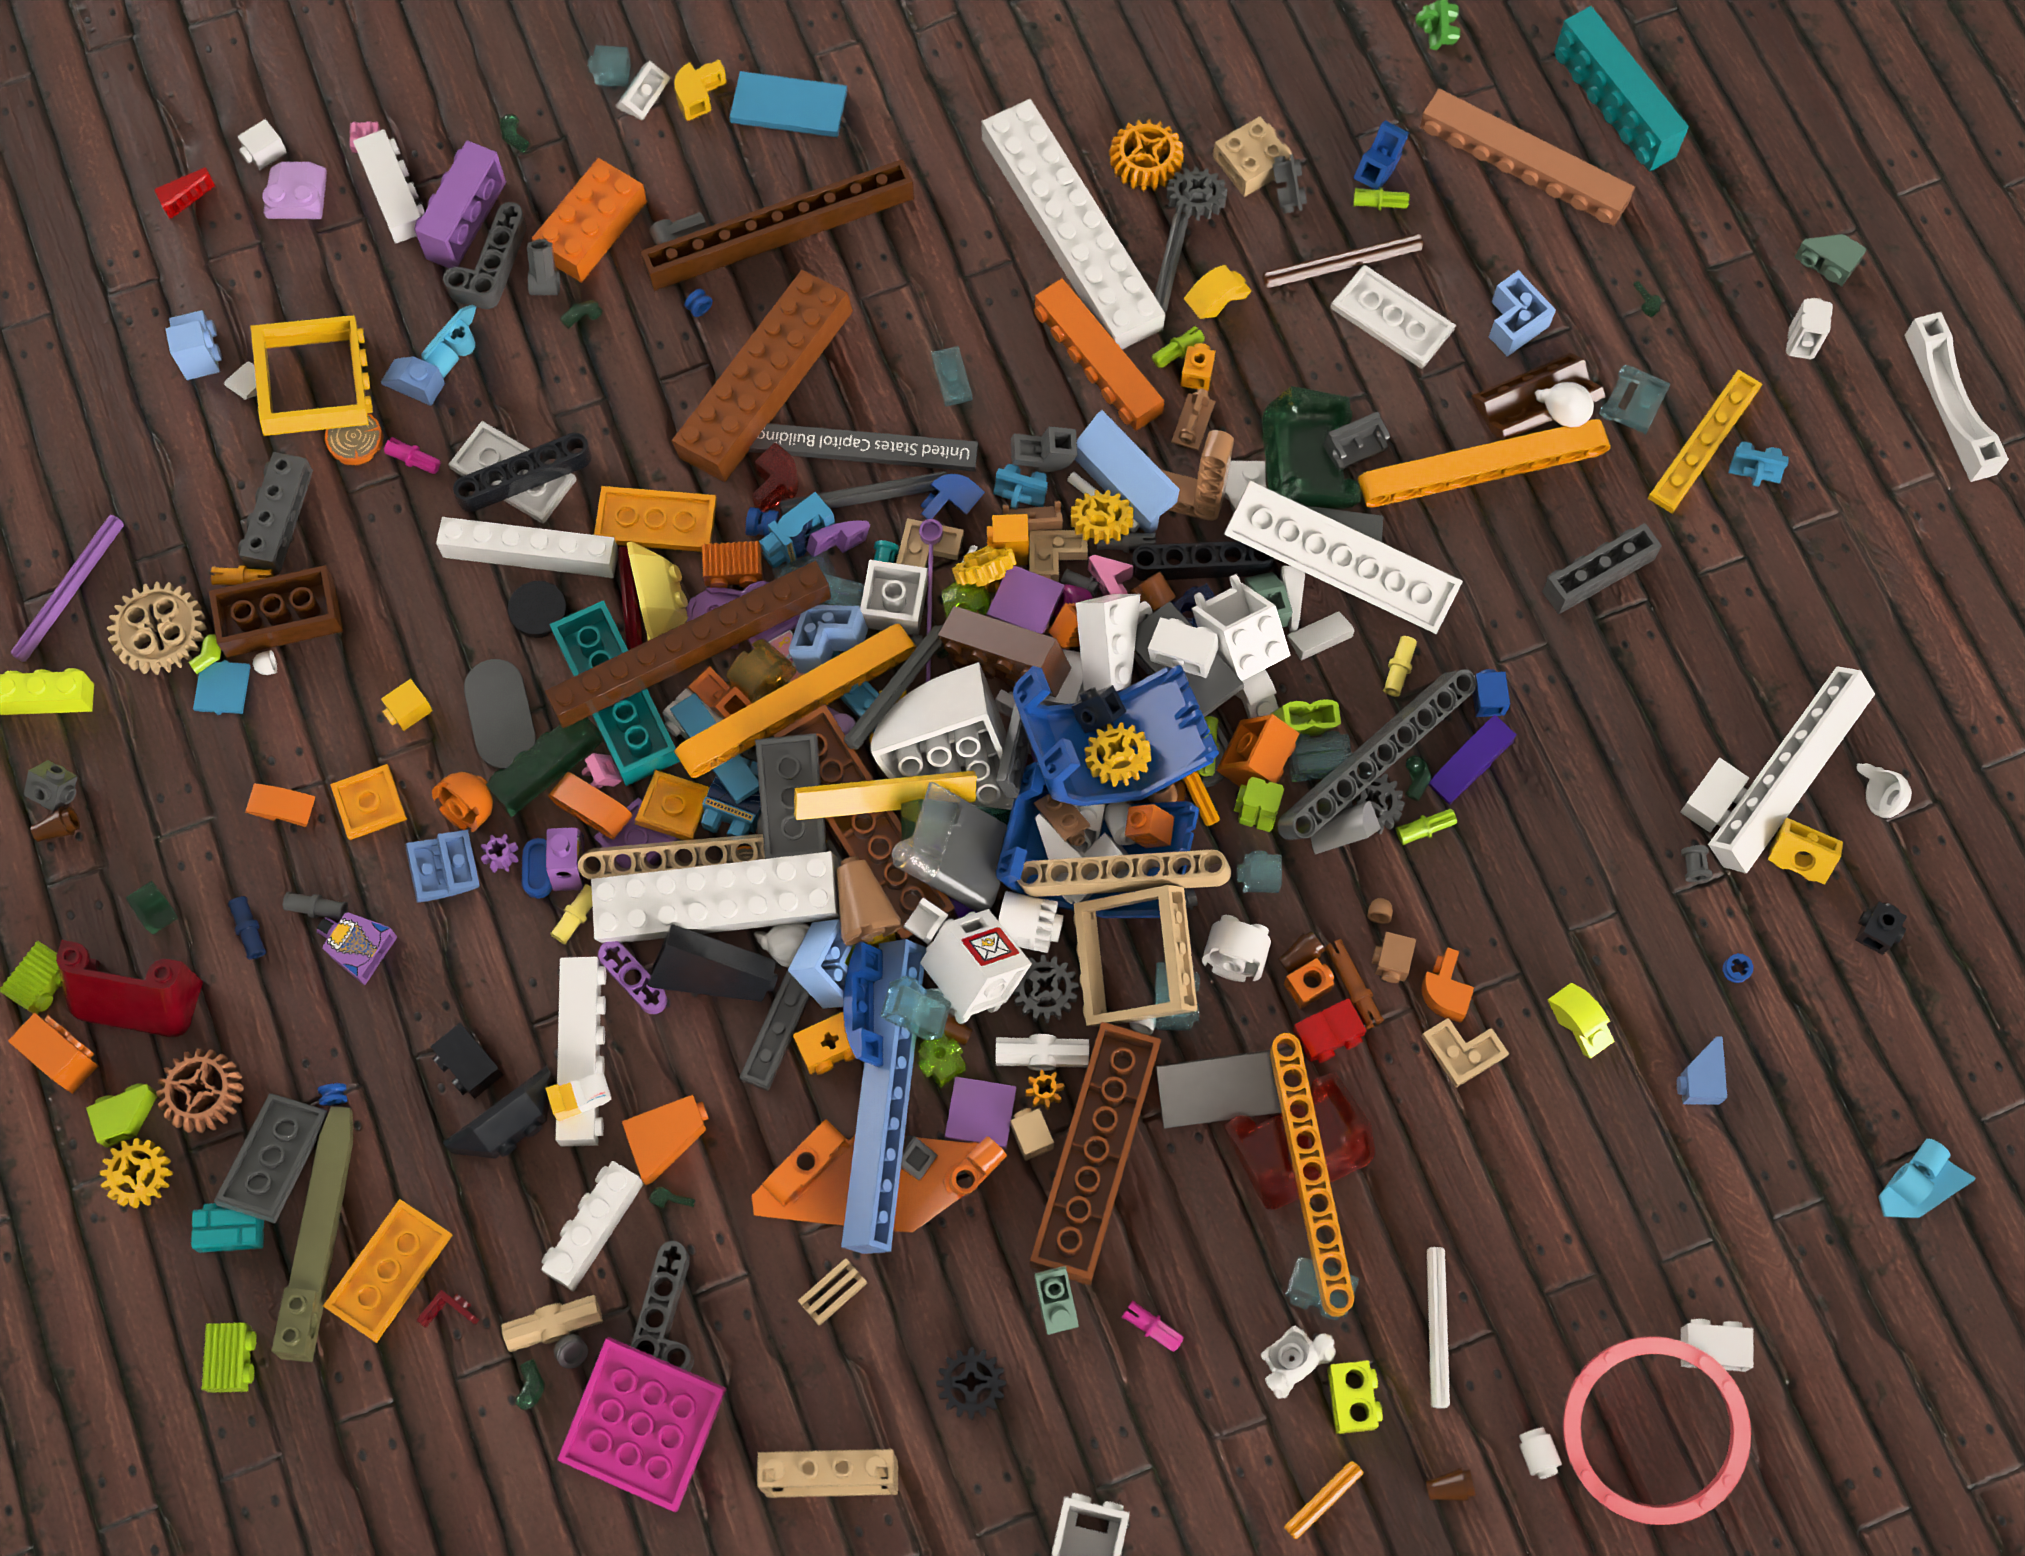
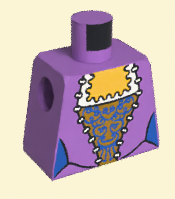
(563, 852)
(356, 944)

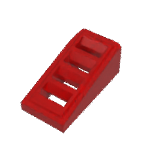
(184, 191)

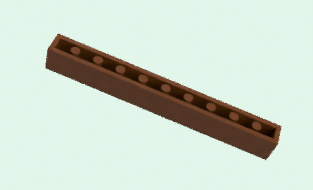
(778, 224)
(688, 644)

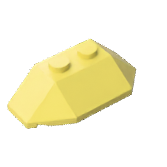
(658, 590)

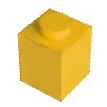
(405, 705)

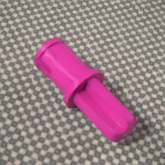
(411, 455)
(1153, 1326)

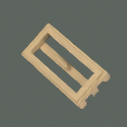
(852, 1273)

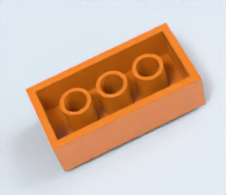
(592, 218)

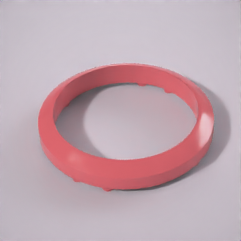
(1737, 1452)

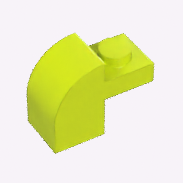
(1584, 1017)

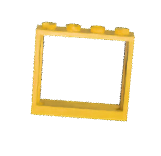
(303, 333)

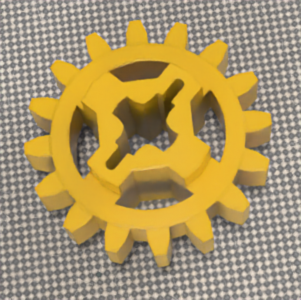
(1102, 517)
(984, 566)
(1118, 756)
(122, 1169)

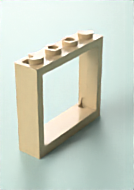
(1176, 950)
(828, 1473)

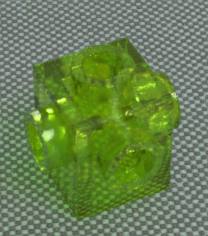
(941, 1069)

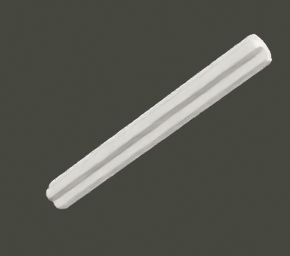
(1438, 1327)

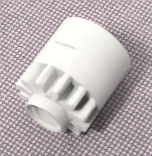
(1031, 921)

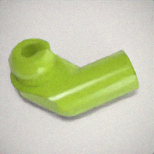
(209, 654)

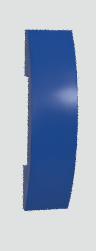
(858, 1003)

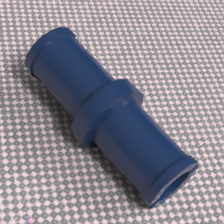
(247, 927)

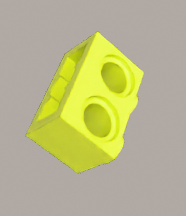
(1344, 1397)

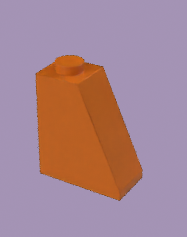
(664, 1135)

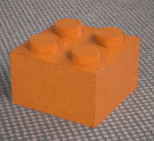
(1258, 750)
(54, 1051)

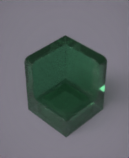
(152, 907)

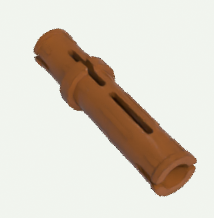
(1354, 984)

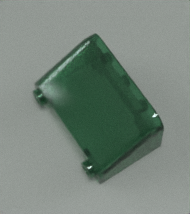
(1294, 450)

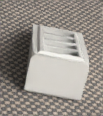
(1294, 584)

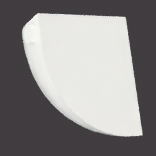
(946, 729)

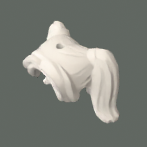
(1306, 1354)

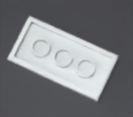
(1393, 316)
(491, 446)

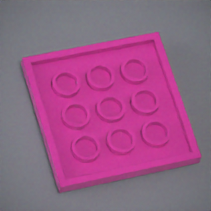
(642, 1424)

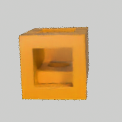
(1198, 367)

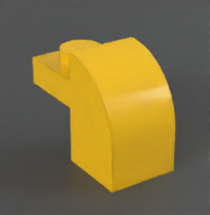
(693, 85)
(1215, 291)

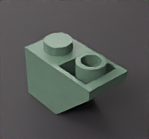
(1831, 256)
(1274, 591)
(1055, 1300)

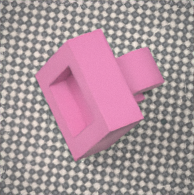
(360, 130)
(602, 769)

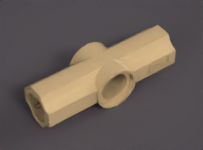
(551, 1323)

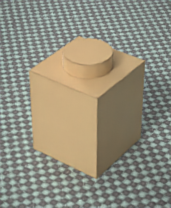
(1031, 1133)

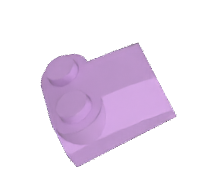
(295, 191)

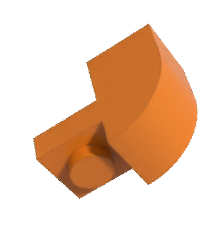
(718, 694)
(1443, 995)

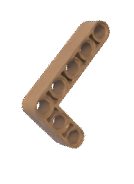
(1205, 495)

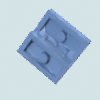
(442, 866)

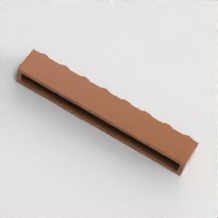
(1526, 157)

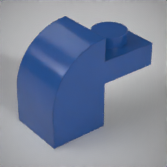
(1382, 157)
(953, 488)

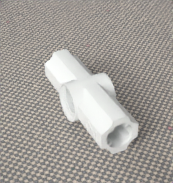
(1042, 1052)

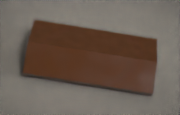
(1513, 406)

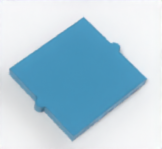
(222, 688)

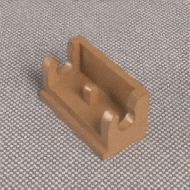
(1040, 517)

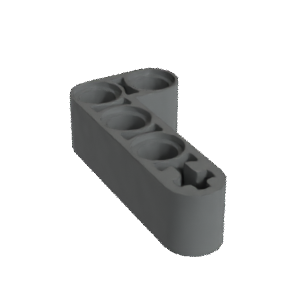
(492, 255)
(664, 1304)

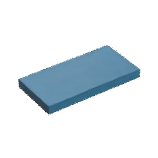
(788, 104)

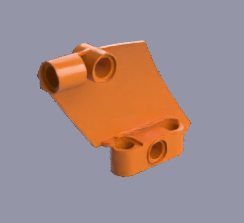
(823, 1191)

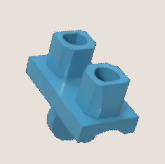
(1758, 464)
(1021, 488)

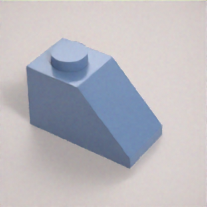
(414, 379)
(1705, 1077)

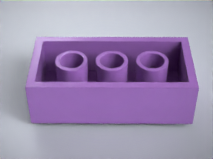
(460, 205)

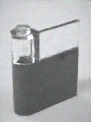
(954, 849)

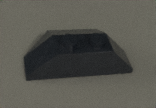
(506, 1122)

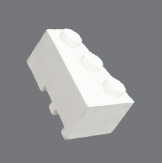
(1107, 639)

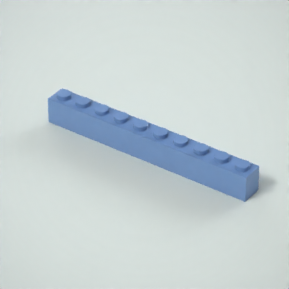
(882, 1116)

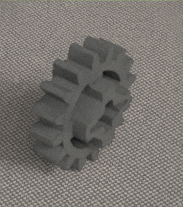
(1196, 193)
(1378, 793)
(1054, 997)

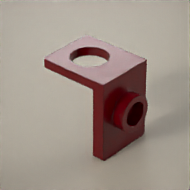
(438, 1303)

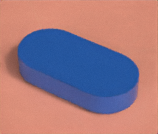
(534, 873)

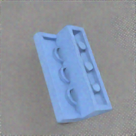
(1125, 469)

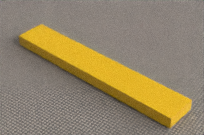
(1704, 441)
(876, 794)

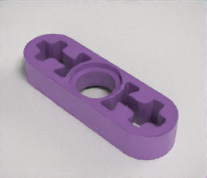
(624, 955)

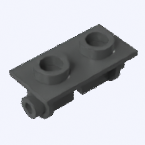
(1292, 194)

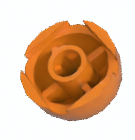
(464, 799)

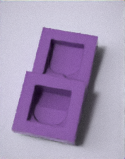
(843, 535)

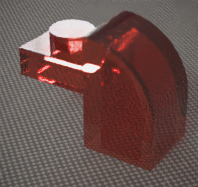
(781, 477)

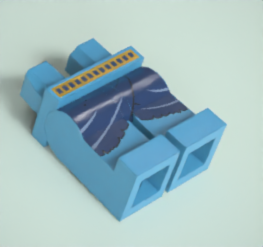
(791, 534)
(721, 807)

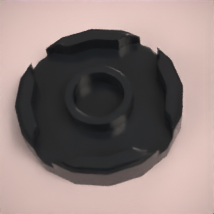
(535, 607)

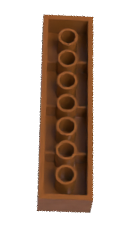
(762, 375)
(866, 834)
(1095, 1152)

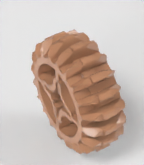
(195, 1115)

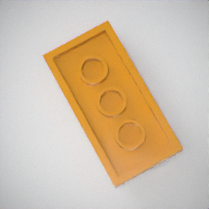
(656, 518)
(387, 1270)

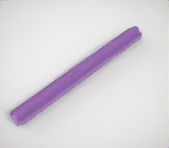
(67, 588)

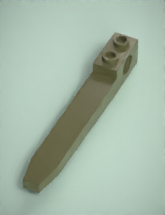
(307, 1288)

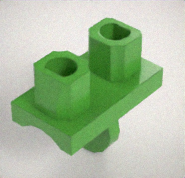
(1436, 20)

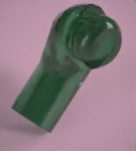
(509, 132)
(580, 309)
(1420, 775)
(533, 1386)

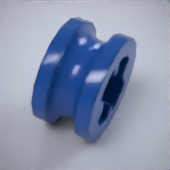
(698, 302)
(1739, 959)
(332, 1094)

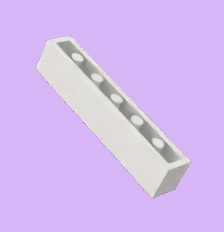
(527, 547)
(580, 1042)

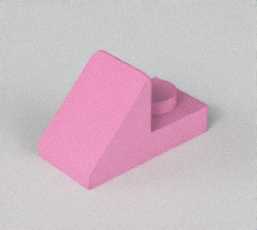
(1110, 574)

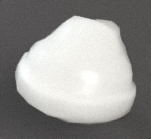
(1567, 403)
(1886, 790)
(783, 941)

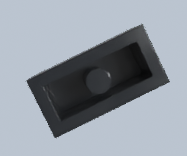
(466, 1061)

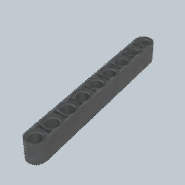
(1366, 757)

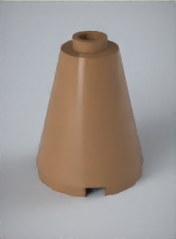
(863, 904)

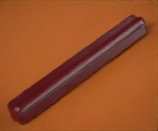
(630, 601)

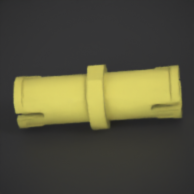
(1400, 666)
(573, 915)

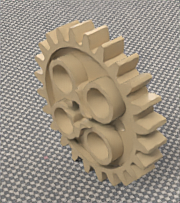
(130, 636)

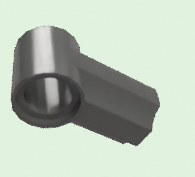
(666, 230)
(542, 275)

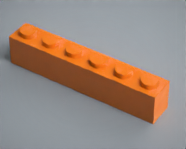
(1098, 355)

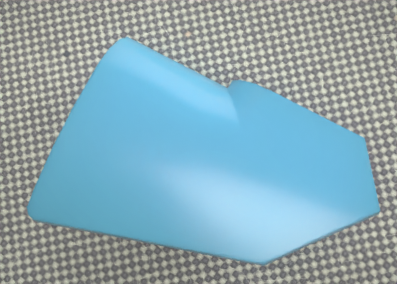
(451, 341)
(1923, 1183)

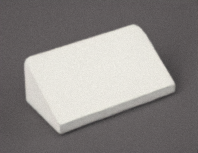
(643, 91)
(1321, 635)

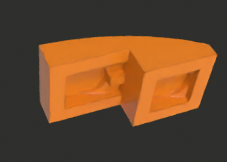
(280, 803)

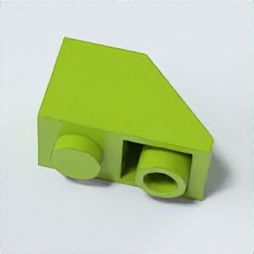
(122, 1115)

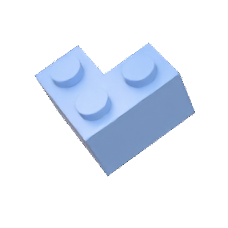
(1523, 311)
(193, 344)
(824, 631)
(821, 963)

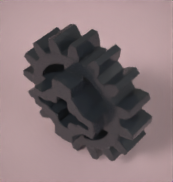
(955, 1383)

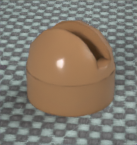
(1380, 911)

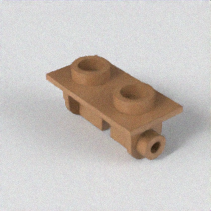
(1193, 420)
(1064, 819)

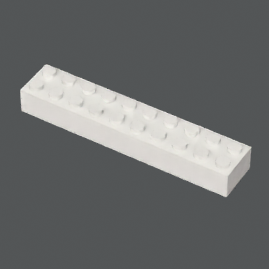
(1072, 224)

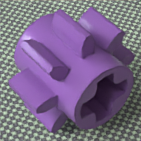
(495, 845)

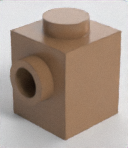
(1394, 957)

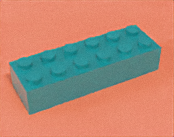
(1620, 89)
(631, 726)

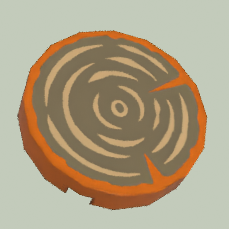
(355, 443)

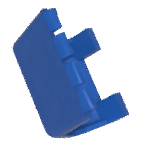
(1152, 705)
(1025, 844)

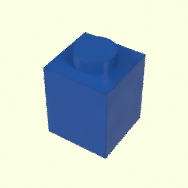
(1491, 693)

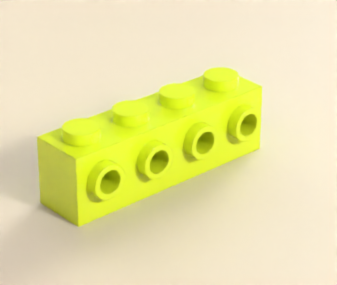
(45, 692)

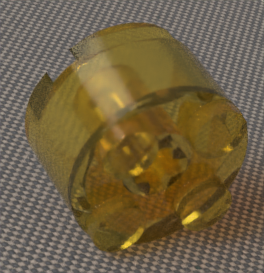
(760, 671)

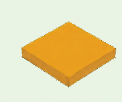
(368, 802)
(672, 806)

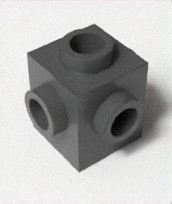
(50, 785)

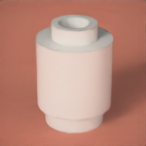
(1116, 820)
(1540, 1453)

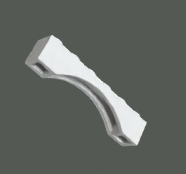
(1973, 440)

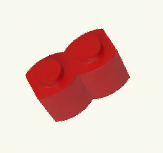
(1329, 1031)

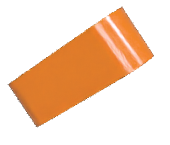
(590, 805)

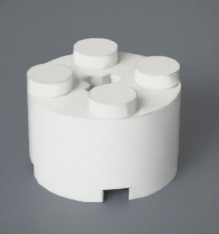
(1237, 949)

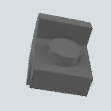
(1046, 453)

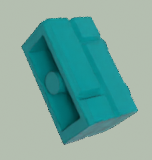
(225, 1230)

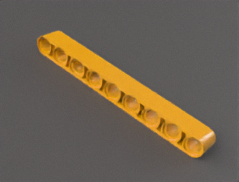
(1483, 463)
(794, 700)
(1307, 1188)

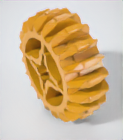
(1149, 145)

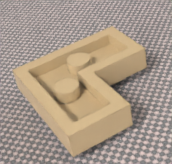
(1050, 546)
(916, 552)
(1462, 1059)

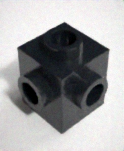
(1098, 708)
(1881, 927)

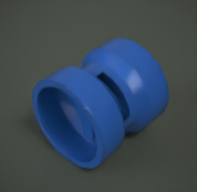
(758, 521)

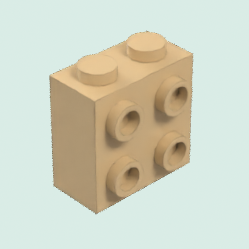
(1249, 155)

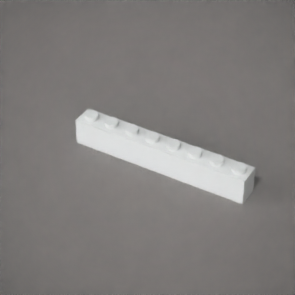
(1791, 769)

